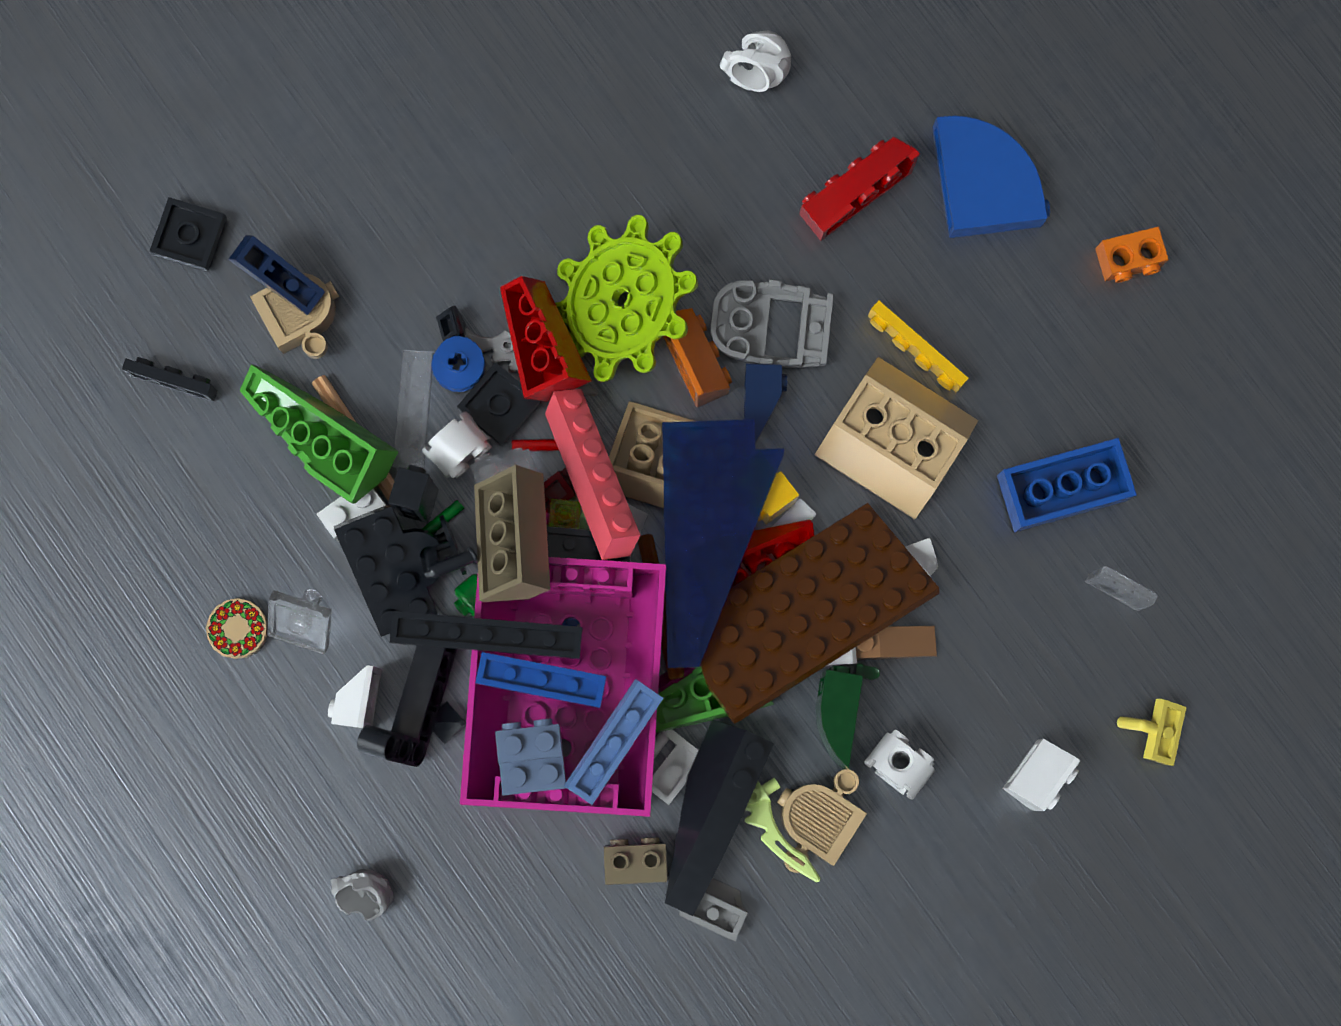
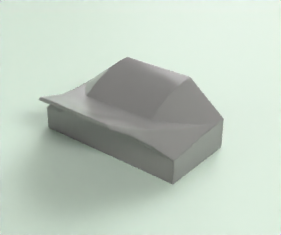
(720, 910)

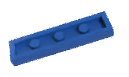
(541, 679)

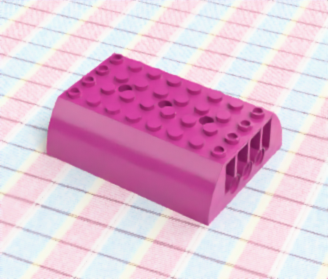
(621, 639)

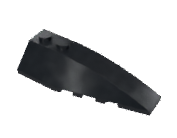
(712, 808)

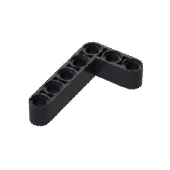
(416, 711)

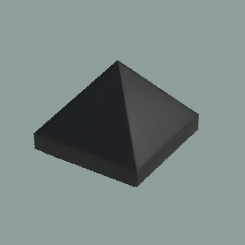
(450, 323)

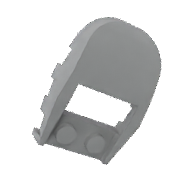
(742, 321)

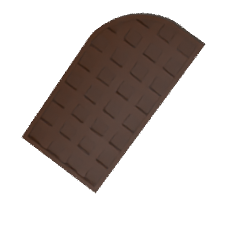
(811, 610)

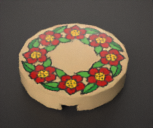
(237, 628)

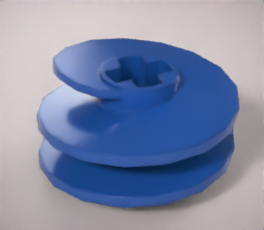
(448, 355)

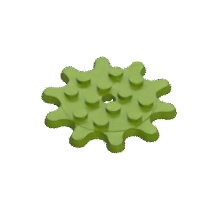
(649, 312)

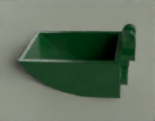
(838, 708)

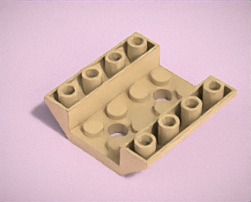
(886, 453)

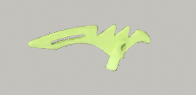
(762, 817)

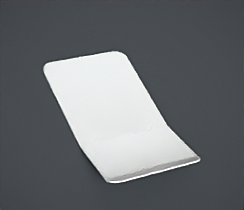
(798, 512)

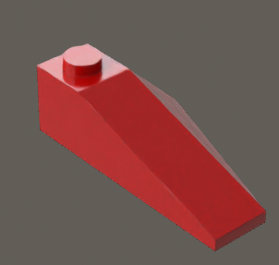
(770, 544)

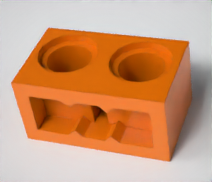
(1129, 249)

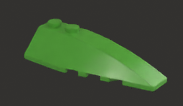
(324, 439)

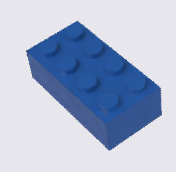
(1066, 485)

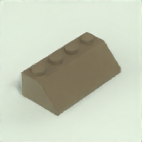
(511, 535)

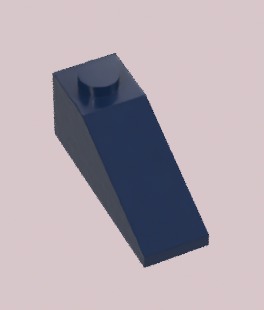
(276, 274)
(762, 393)

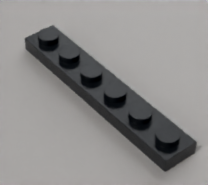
(486, 635)

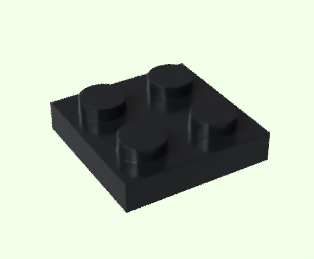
(188, 234)
(498, 404)

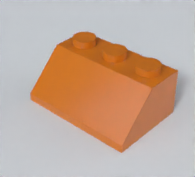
(698, 361)

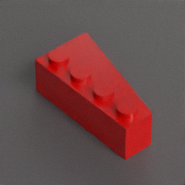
(541, 341)

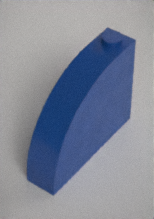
(986, 179)

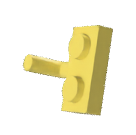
(1162, 730)

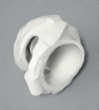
(769, 59)

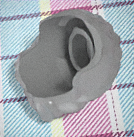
(362, 893)

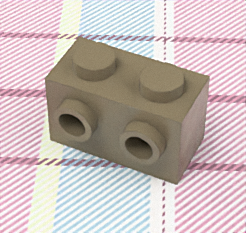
(635, 862)

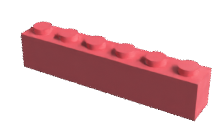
(592, 474)

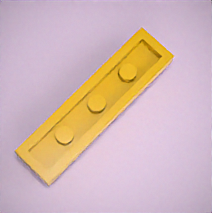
(925, 355)

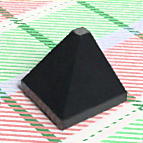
(448, 723)

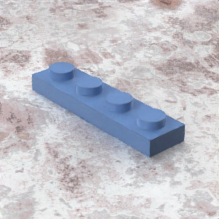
(613, 742)

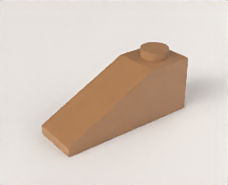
(899, 642)

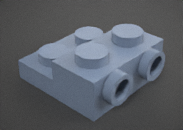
(530, 757)

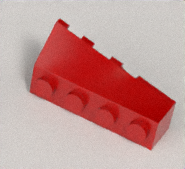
(858, 187)

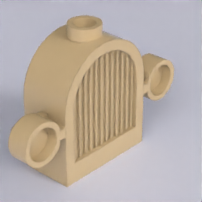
(291, 326)
(821, 817)

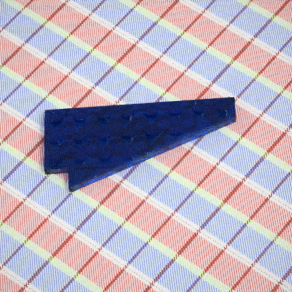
(710, 512)

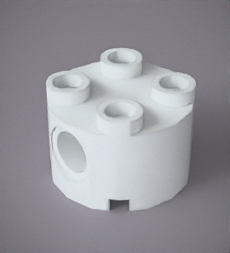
(457, 445)
(911, 778)

